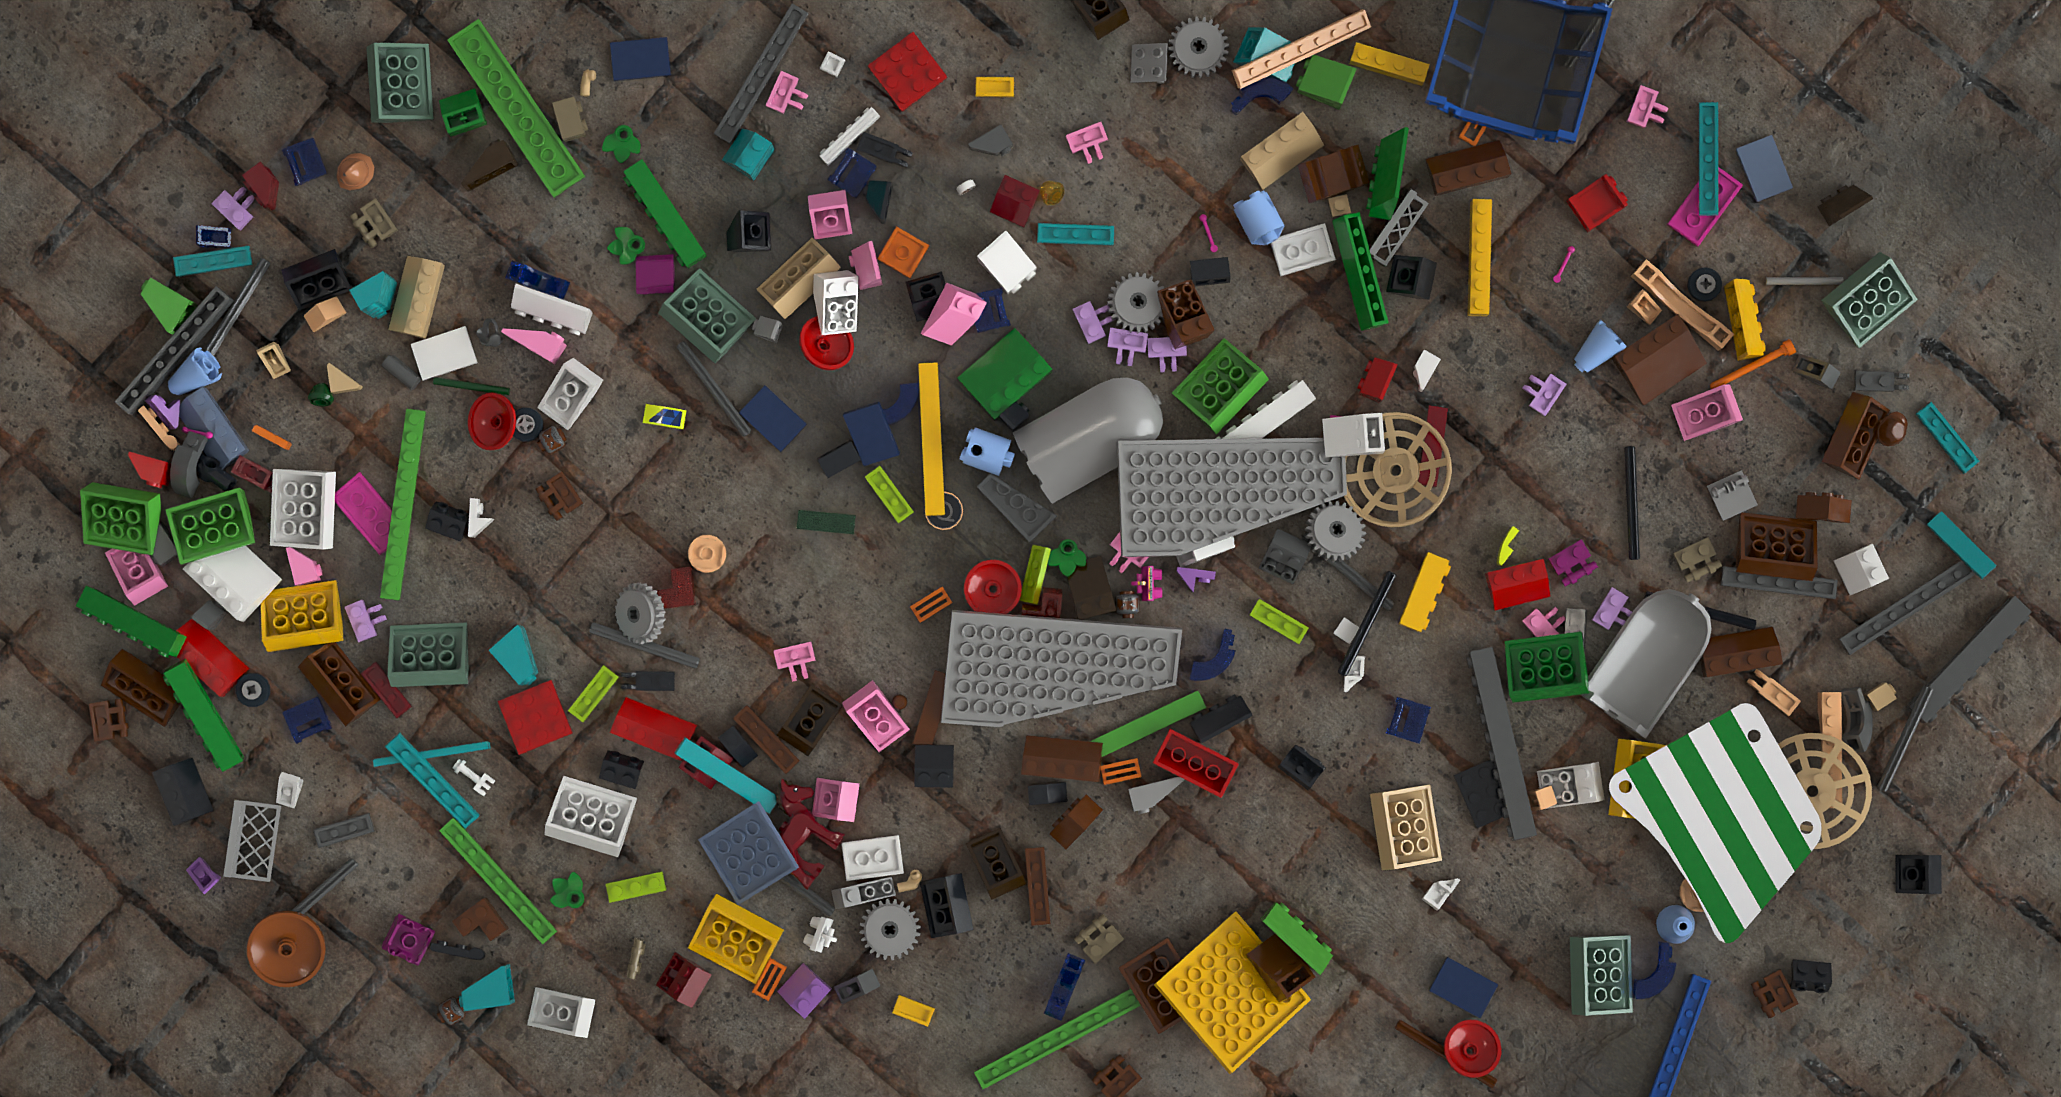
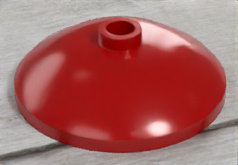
(837, 347)
(485, 418)
(989, 574)
(1482, 1042)

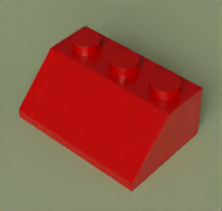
(1518, 584)

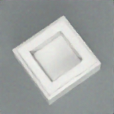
(832, 64)
(1346, 630)

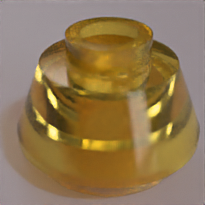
(1051, 192)

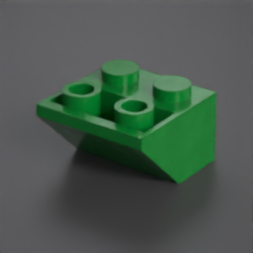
(462, 112)

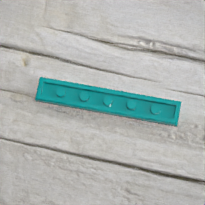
(1708, 159)
(437, 753)
(726, 774)
(432, 780)

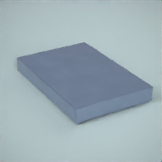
(1764, 168)

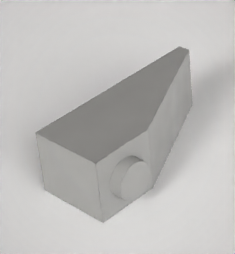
(1149, 795)

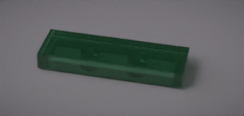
(826, 522)

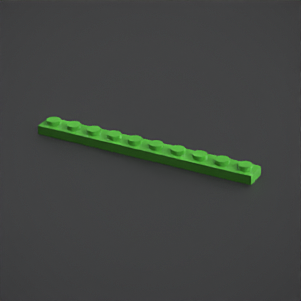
(403, 504)
(1057, 1038)

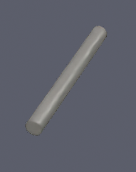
(1804, 280)

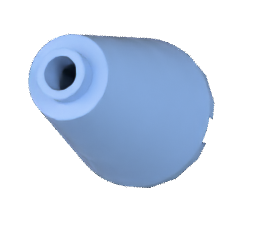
(1598, 348)
(195, 372)
(1670, 920)

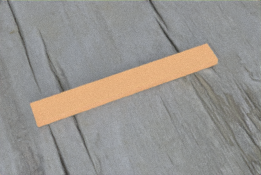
(1301, 48)

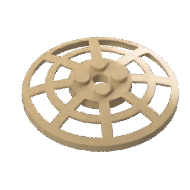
(1406, 479)
(1827, 786)

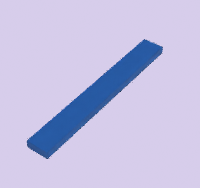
(1680, 1037)

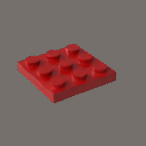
(907, 71)
(535, 717)

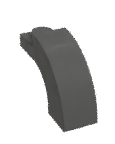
(184, 463)
(1858, 719)

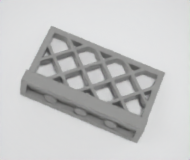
(235, 839)

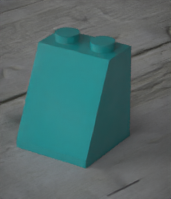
(1259, 42)
(749, 153)
(516, 656)
(490, 991)

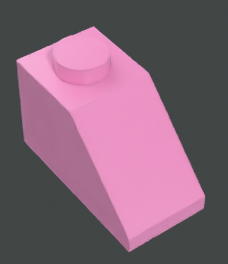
(303, 568)

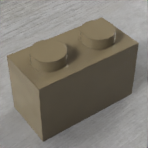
(569, 119)

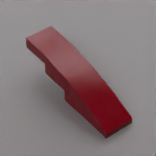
(1437, 418)
(253, 473)

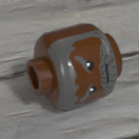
(552, 439)
(1127, 604)
(450, 1011)

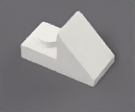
(477, 524)
(288, 789)

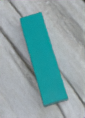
(1075, 234)
(212, 261)
(1947, 437)
(1961, 545)

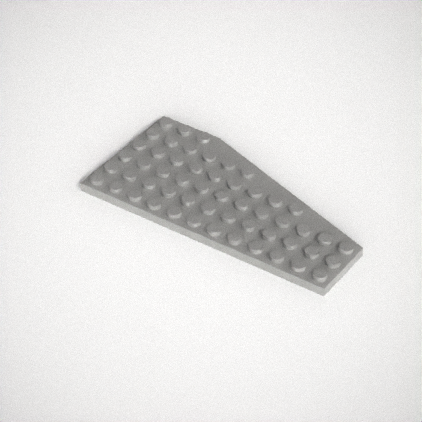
(1208, 490)
(1040, 666)

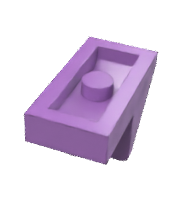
(169, 414)
(1188, 576)
(203, 875)

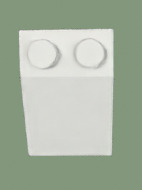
(570, 393)
(561, 1012)

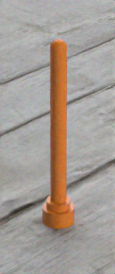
(1786, 348)

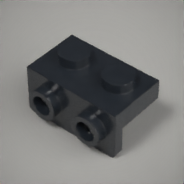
(447, 521)
(1301, 767)
(621, 769)
(1811, 976)

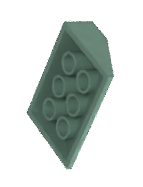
(399, 82)
(1869, 299)
(706, 315)
(428, 654)
(1601, 975)

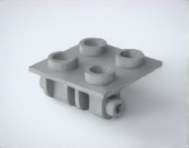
(1149, 63)
(1732, 495)

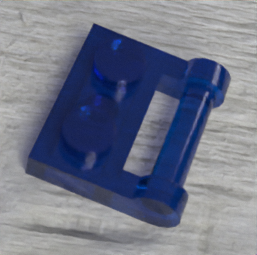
(310, 159)
(858, 175)
(986, 319)
(303, 714)
(1414, 722)

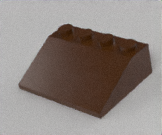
(1659, 359)
(1777, 546)
(1141, 976)

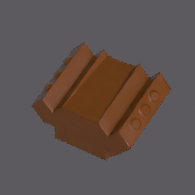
(1333, 174)

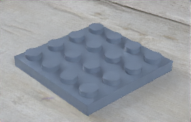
(748, 853)

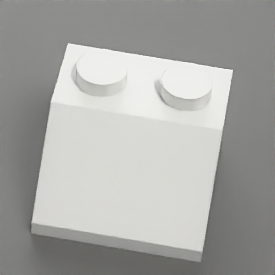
(1861, 569)

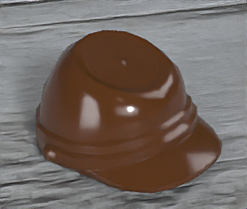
(1891, 429)

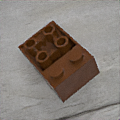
(1184, 314)
(1280, 967)

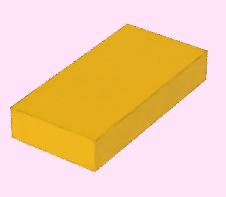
(994, 86)
(913, 1010)

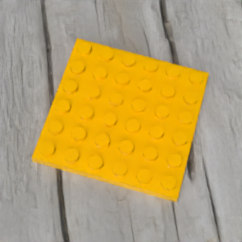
(1225, 996)

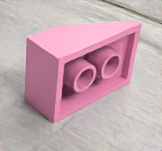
(866, 266)
(953, 314)
(540, 342)
(1707, 412)
(136, 574)
(875, 716)

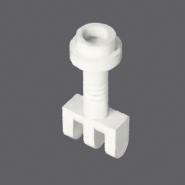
(480, 781)

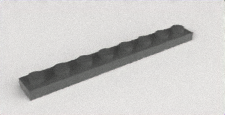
(761, 73)
(1906, 607)

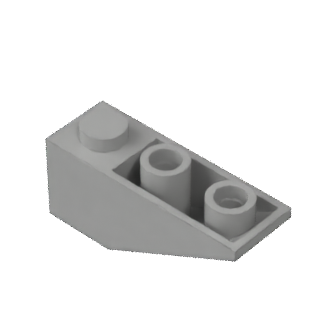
(863, 892)

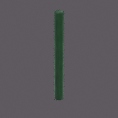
(471, 386)

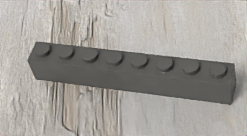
(174, 351)
(1973, 655)

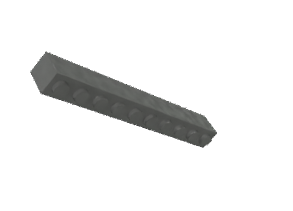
(1502, 744)

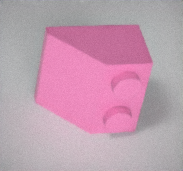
(829, 214)
(835, 799)

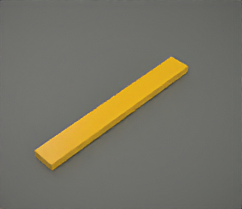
(931, 439)

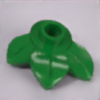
(621, 146)
(624, 245)
(1067, 560)
(566, 889)

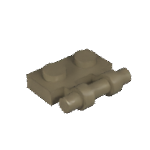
(378, 219)
(1694, 554)
(1103, 942)
(637, 950)

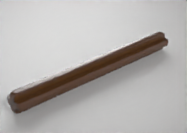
(1435, 1047)

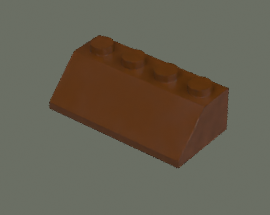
(1468, 167)
(1855, 435)
(1741, 652)
(339, 682)
(140, 687)
(1062, 758)

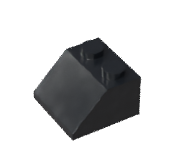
(1411, 277)
(925, 293)
(934, 765)
(1918, 874)

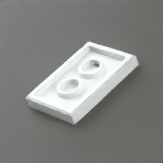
(1303, 249)
(444, 353)
(872, 858)

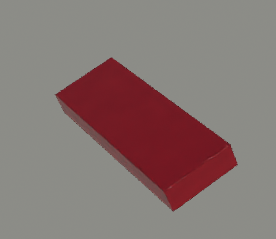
(389, 695)

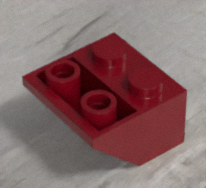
(263, 183)
(699, 775)
(683, 980)

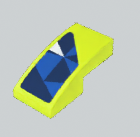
(664, 416)

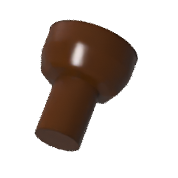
(899, 702)

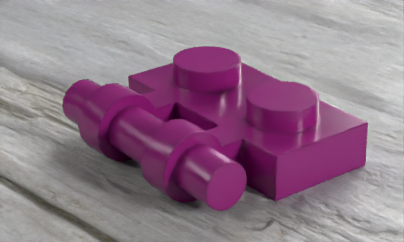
(1570, 557)

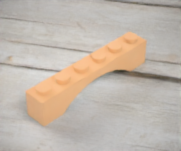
(1662, 289)
(1831, 724)

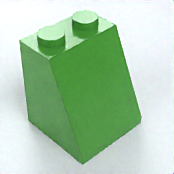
(1325, 81)
(167, 305)

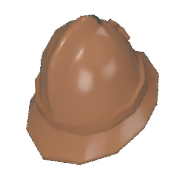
(355, 171)

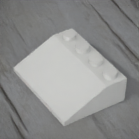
(302, 508)
(235, 580)
(590, 816)

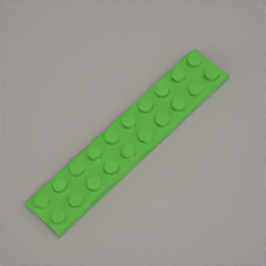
(516, 108)

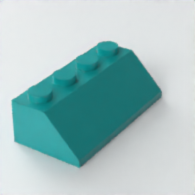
(375, 294)

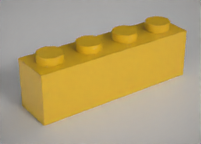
(1389, 64)
(1424, 591)

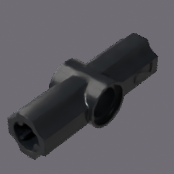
(211, 472)

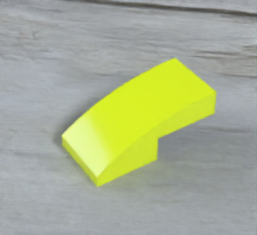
(1505, 551)

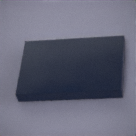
(640, 59)
(773, 418)
(871, 433)
(1463, 987)

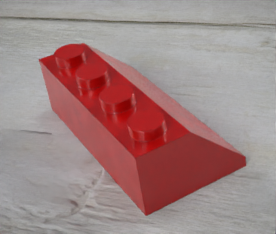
(210, 658)
(651, 727)
(1195, 763)

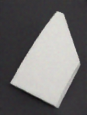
(1424, 368)
(1355, 673)
(1439, 892)

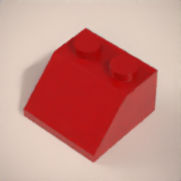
(1377, 379)
(150, 469)

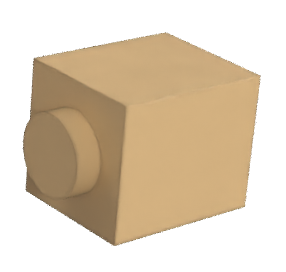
(1880, 696)

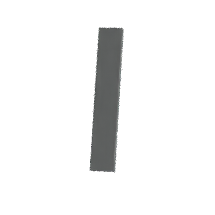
(1817, 588)

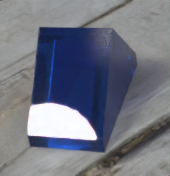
(213, 237)

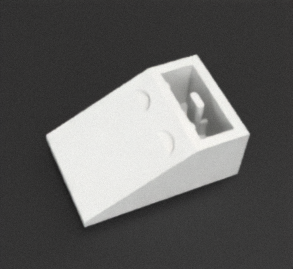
(836, 301)
(1353, 435)
(1573, 784)

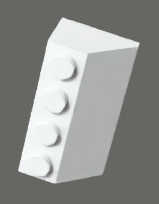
(550, 309)

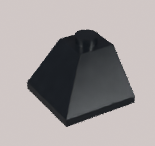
(878, 198)
(749, 232)

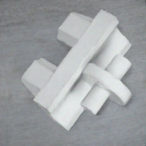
(823, 934)

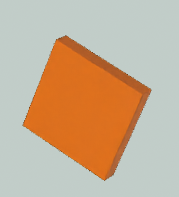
(903, 252)

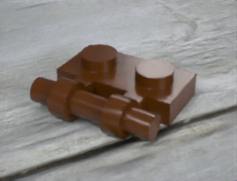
(563, 491)
(102, 720)
(1780, 991)
(1121, 1083)

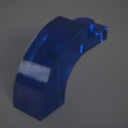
(1265, 87)
(537, 280)
(905, 404)
(1207, 670)
(1660, 978)
(1064, 986)

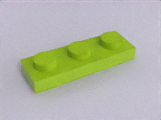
(889, 494)
(1035, 574)
(1279, 621)
(593, 693)
(636, 887)

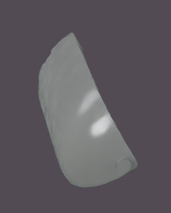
(1081, 436)
(1650, 659)

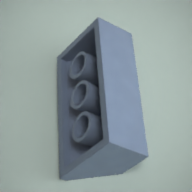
(203, 414)

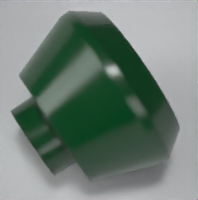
(321, 395)

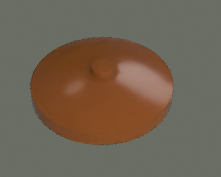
(286, 948)

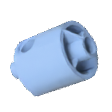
(1259, 218)
(993, 454)

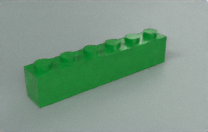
(664, 213)
(1360, 271)
(130, 621)
(203, 715)

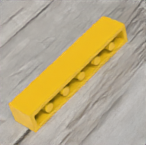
(1479, 257)

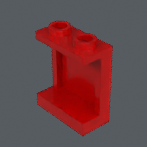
(1597, 202)

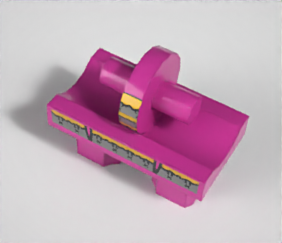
(1145, 583)

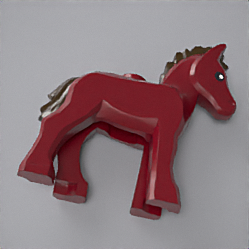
(800, 827)

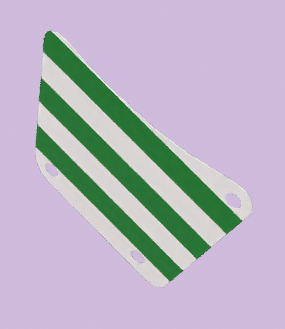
(1724, 815)

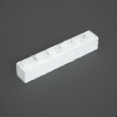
(849, 136)

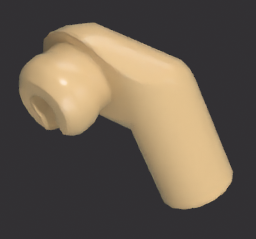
(587, 76)
(912, 882)

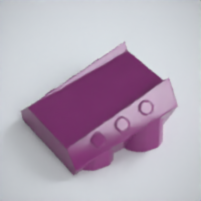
(655, 274)
(408, 939)

